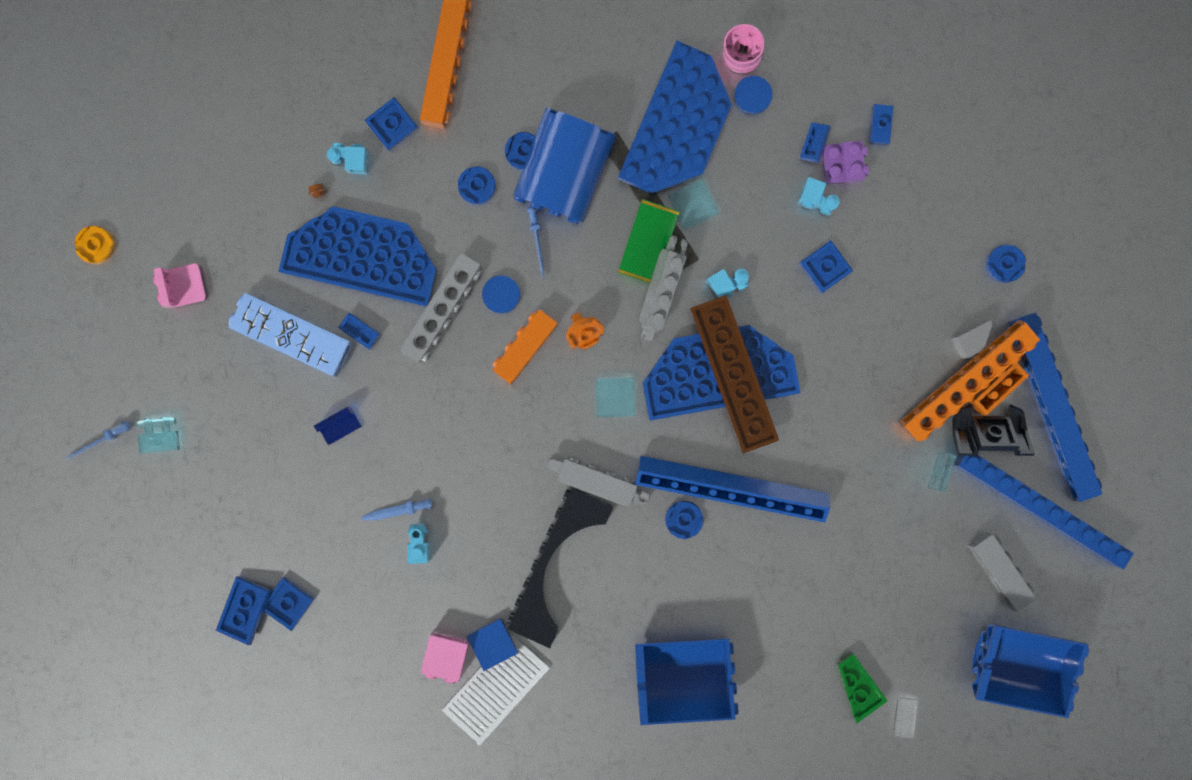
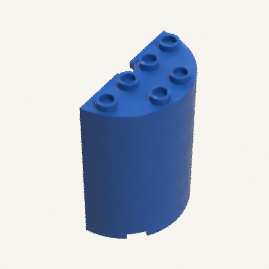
(564, 165)
(1027, 670)
(685, 682)

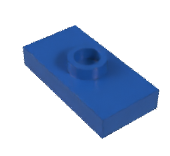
(881, 124)
(815, 142)
(359, 331)

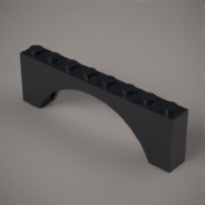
(532, 615)

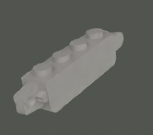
(662, 288)
(598, 483)

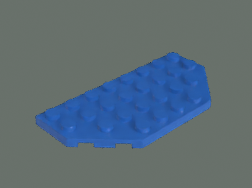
(678, 123)
(361, 255)
(686, 385)

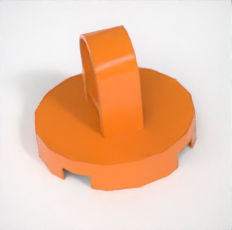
(584, 331)

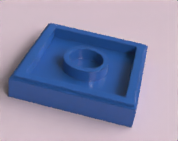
(391, 124)
(826, 266)
(288, 603)
(492, 644)

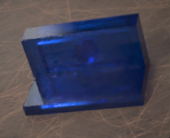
(338, 425)

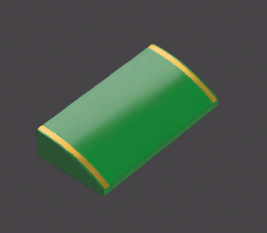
(648, 237)

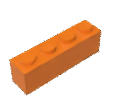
(525, 346)

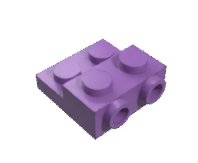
(845, 162)

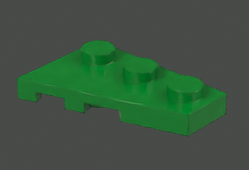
(860, 688)

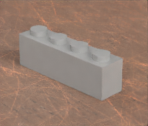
(1002, 571)

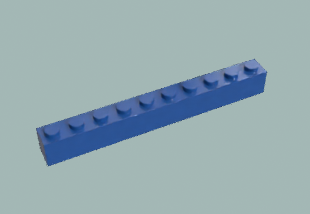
(1059, 415)
(733, 489)
(1044, 510)

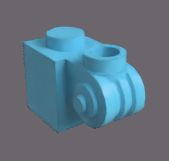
(355, 157)
(813, 197)
(723, 285)
(418, 549)

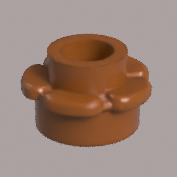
(316, 190)

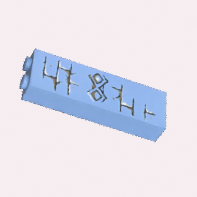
(290, 334)

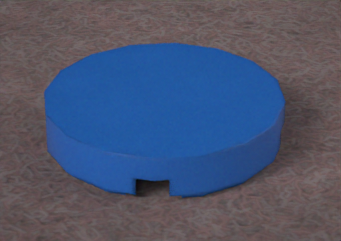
(753, 94)
(514, 153)
(476, 185)
(1006, 263)
(501, 294)
(684, 519)

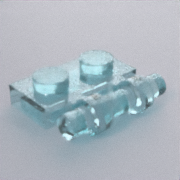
(157, 442)

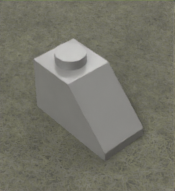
(973, 340)

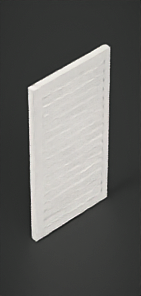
(495, 692)

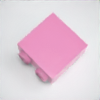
(445, 657)

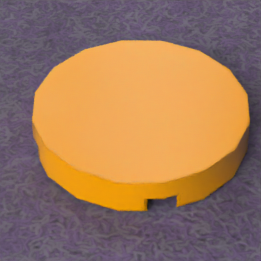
(94, 244)

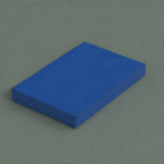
(243, 610)

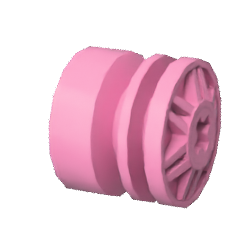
(745, 38)

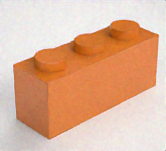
(999, 389)

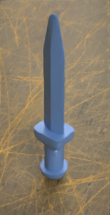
(535, 227)
(110, 434)
(410, 508)

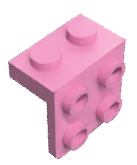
(179, 286)

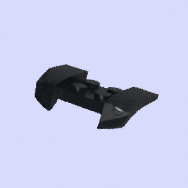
(991, 432)

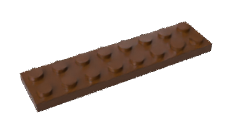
(734, 374)

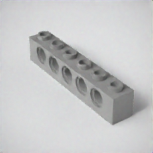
(441, 297)

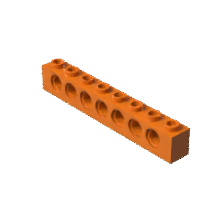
(972, 370)

